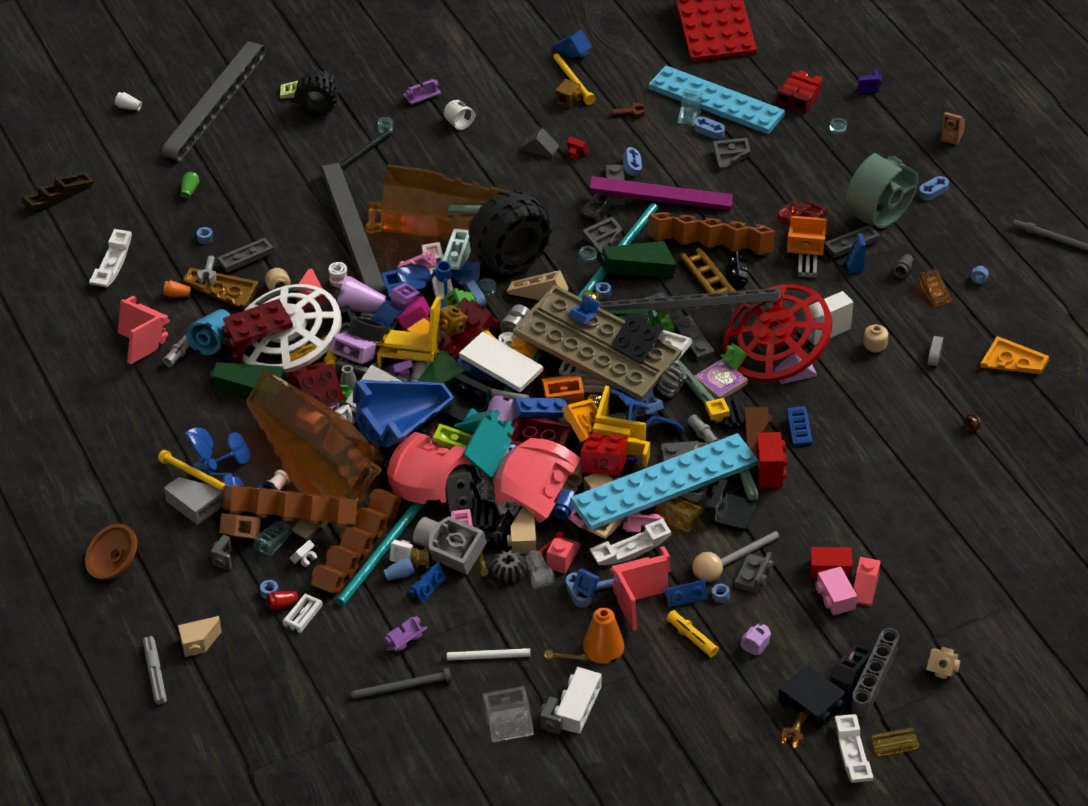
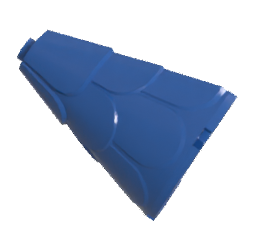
(397, 408)

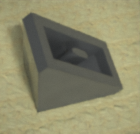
(540, 143)

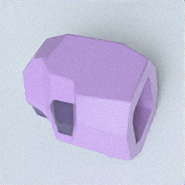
(756, 639)

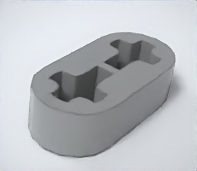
(935, 351)

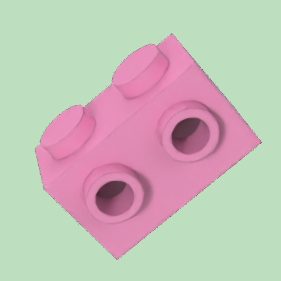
(836, 591)

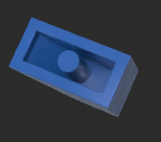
(574, 45)

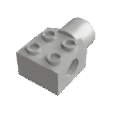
(450, 542)

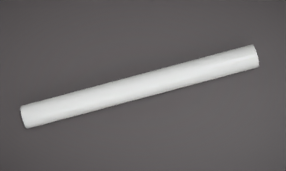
(488, 654)

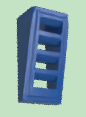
(856, 256)
(795, 415)

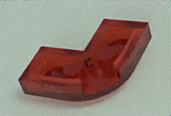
(807, 209)

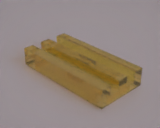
(894, 738)

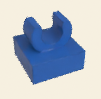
(586, 582)

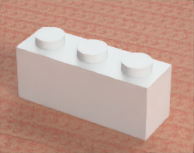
(578, 699)

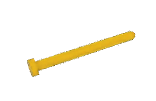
(588, 97)
(166, 457)

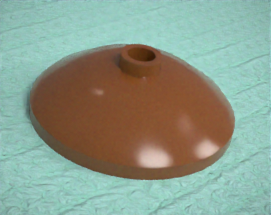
(111, 552)

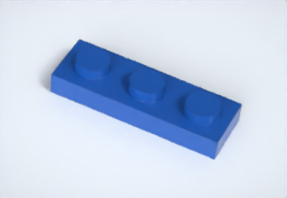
(539, 407)

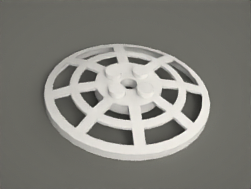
(299, 322)

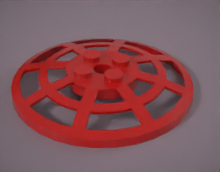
(781, 335)

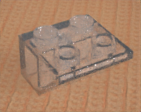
(507, 714)

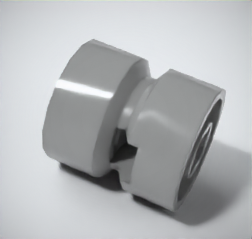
(513, 318)

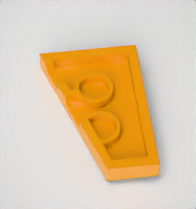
(1013, 357)
(581, 417)

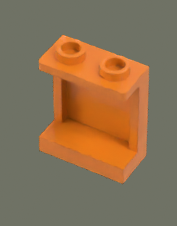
(806, 235)

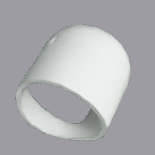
(455, 111)

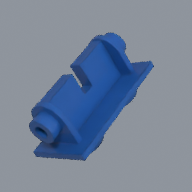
(429, 582)
(685, 593)

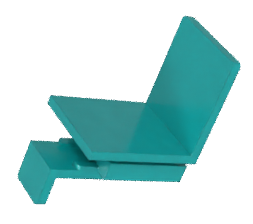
(488, 440)

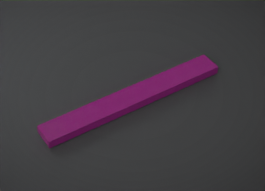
(661, 193)

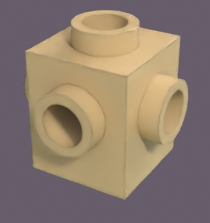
(935, 662)

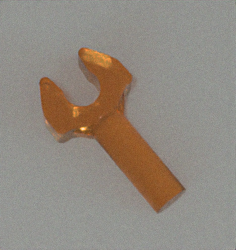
(794, 731)

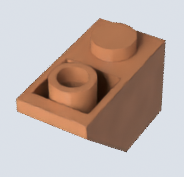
(952, 128)
(240, 525)

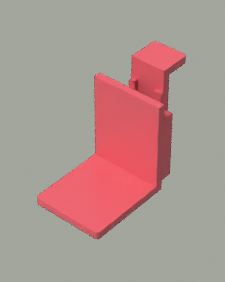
(142, 327)
(640, 580)

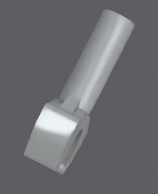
(207, 272)

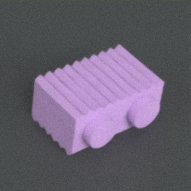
(353, 347)

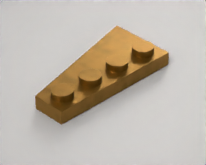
(225, 288)

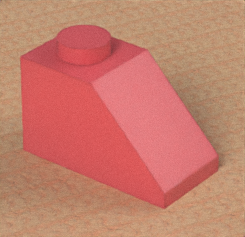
(311, 279)
(562, 554)
(866, 580)

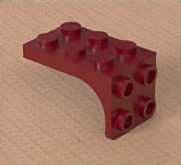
(477, 322)
(253, 325)
(319, 382)

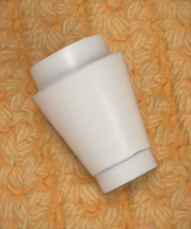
(128, 102)

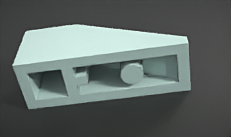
(457, 249)

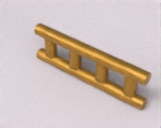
(709, 266)

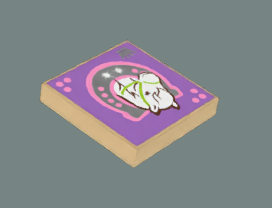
(721, 379)

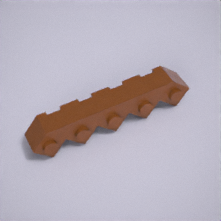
(710, 232)
(289, 505)
(356, 541)

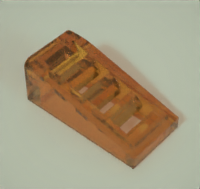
(930, 278)

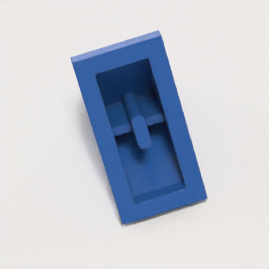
(387, 314)

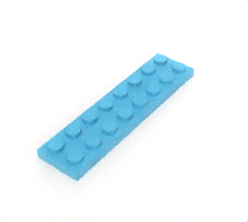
(718, 99)

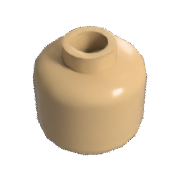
(276, 278)
(875, 338)

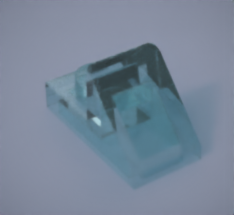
(690, 107)

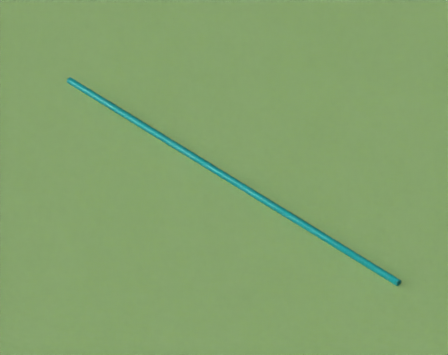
(415, 507)

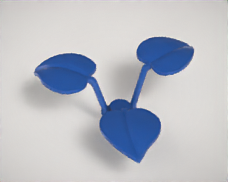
(419, 275)
(630, 401)
(203, 444)

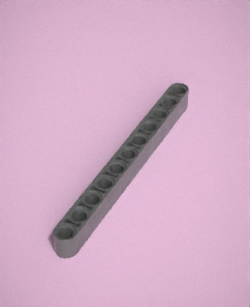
(213, 101)
(352, 227)

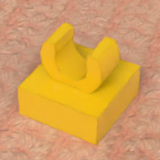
(717, 409)

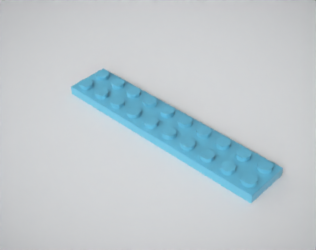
(663, 481)

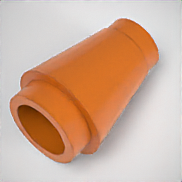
(176, 290)

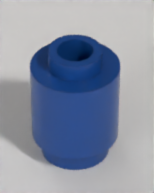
(562, 504)

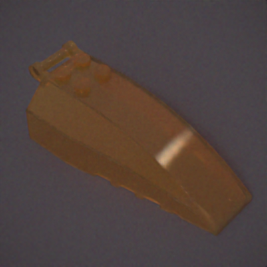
(418, 202)
(314, 442)

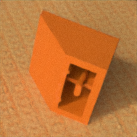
(566, 387)

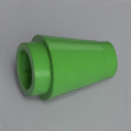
(189, 184)

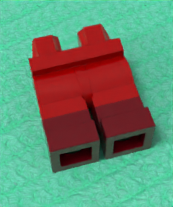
(799, 89)

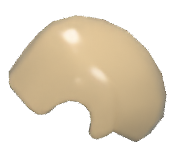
(707, 567)

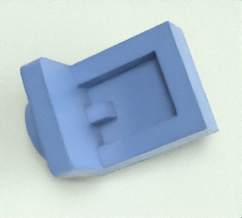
(652, 402)

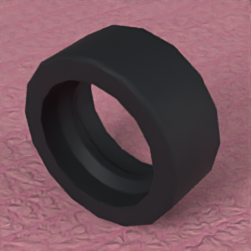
(367, 329)

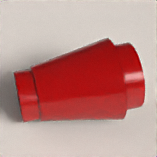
(281, 599)

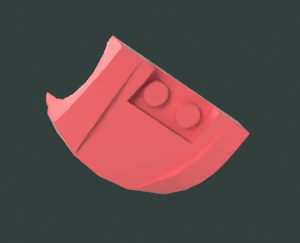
(421, 468)
(534, 475)

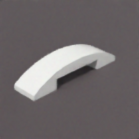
(113, 260)
(632, 547)
(852, 749)

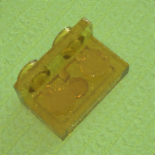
(678, 513)

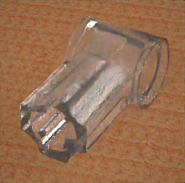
(539, 572)

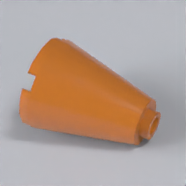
(603, 637)

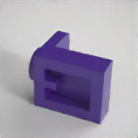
(869, 83)

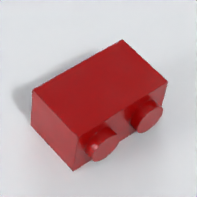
(828, 558)

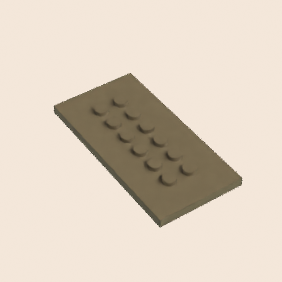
(590, 344)

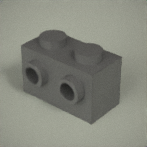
(458, 490)

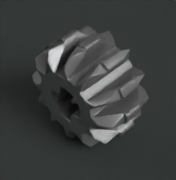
(671, 381)
(508, 566)

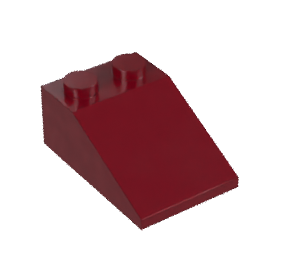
(540, 429)

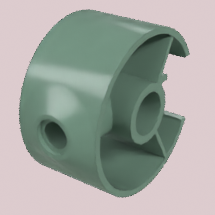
(881, 190)

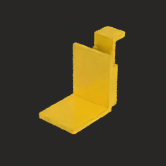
(412, 344)
(633, 430)

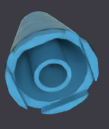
(207, 332)

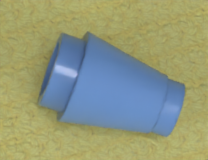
(400, 569)

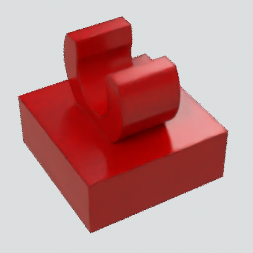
(576, 147)

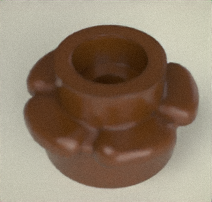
(972, 423)

